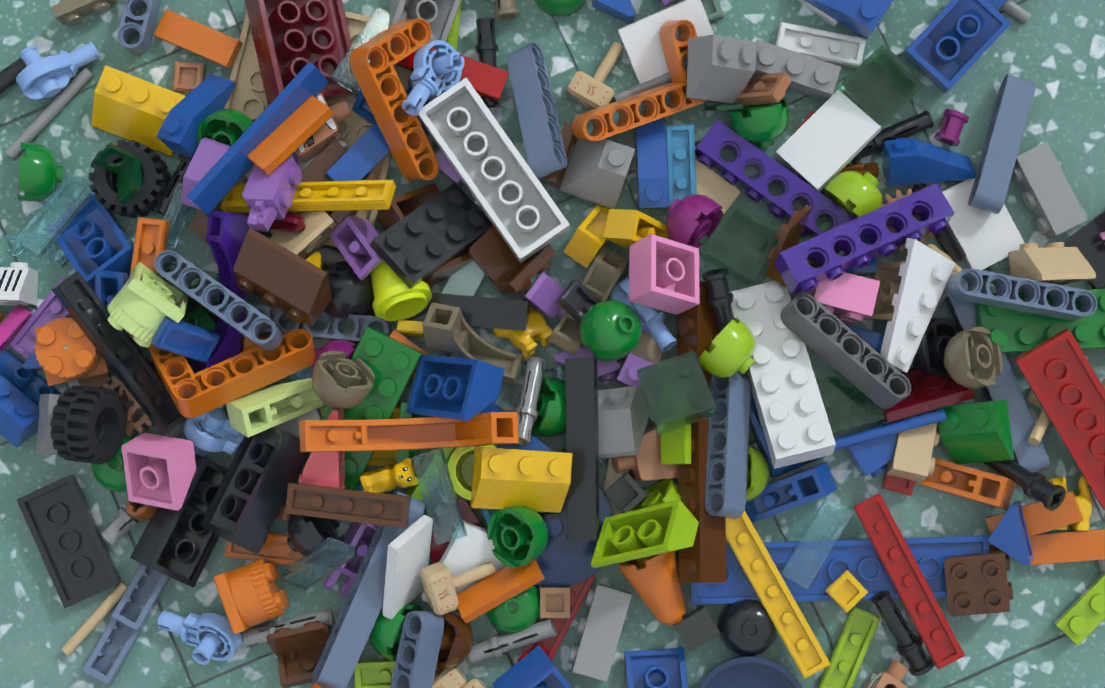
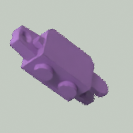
(272, 194)
(359, 536)

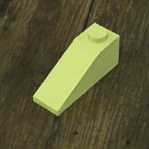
(272, 406)

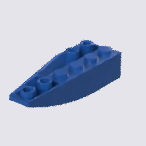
(19, 399)

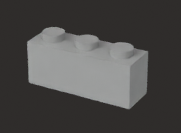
(807, 73)
(1047, 191)
(600, 631)

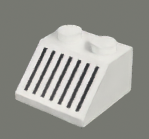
(18, 285)

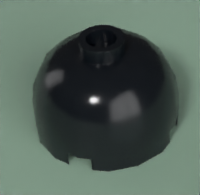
(348, 291)
(932, 347)
(308, 532)
(746, 627)

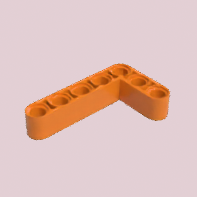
(390, 98)
(653, 99)
(231, 378)

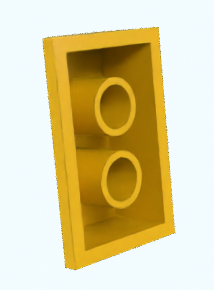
(132, 108)
(520, 479)

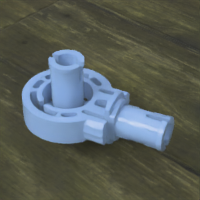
(50, 74)
(428, 74)
(650, 320)
(214, 433)
(205, 633)

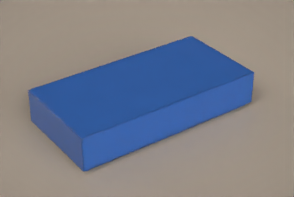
(185, 339)

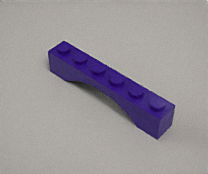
(225, 237)

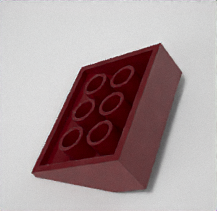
(295, 33)

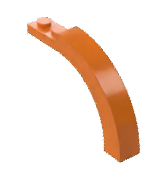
(408, 434)

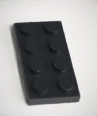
(431, 235)
(69, 541)

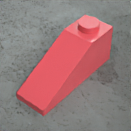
(326, 467)

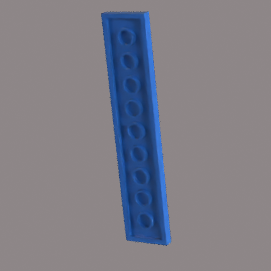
(851, 555)

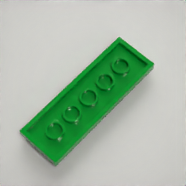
(1023, 331)
(393, 367)

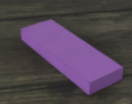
(48, 311)

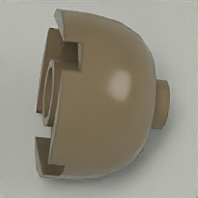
(973, 358)
(341, 381)

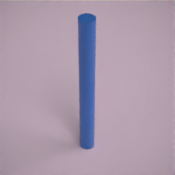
(890, 429)

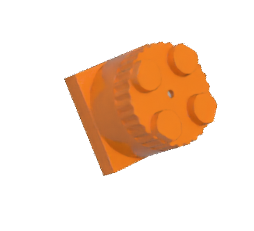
(67, 353)
(251, 594)

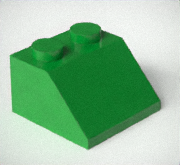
(977, 432)

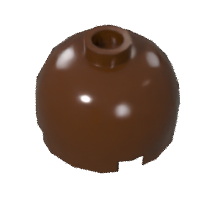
(455, 642)

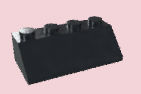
(255, 488)
(174, 539)

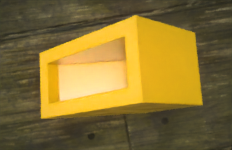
(588, 238)

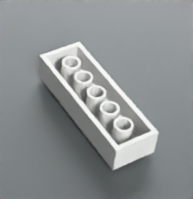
(493, 170)
(782, 379)

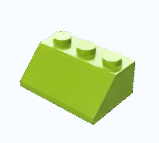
(645, 533)

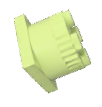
(144, 304)

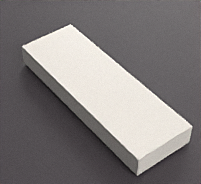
(822, 44)

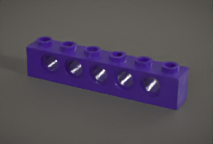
(722, 137)
(926, 203)

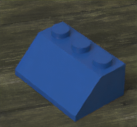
(453, 387)

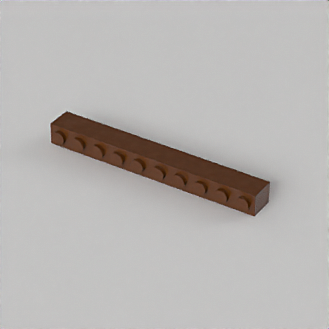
(707, 557)

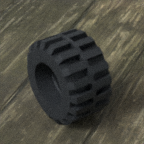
(151, 189)
(88, 424)

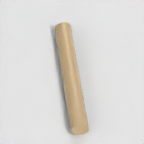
(95, 618)

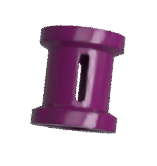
(951, 127)

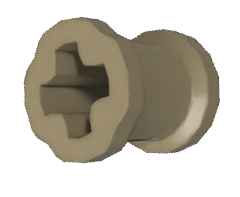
(506, 10)

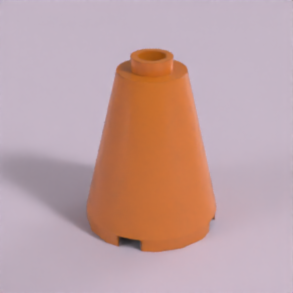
(658, 585)

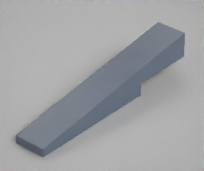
(126, 624)

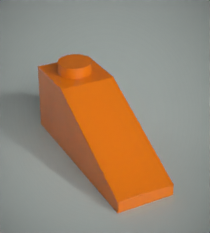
(971, 484)

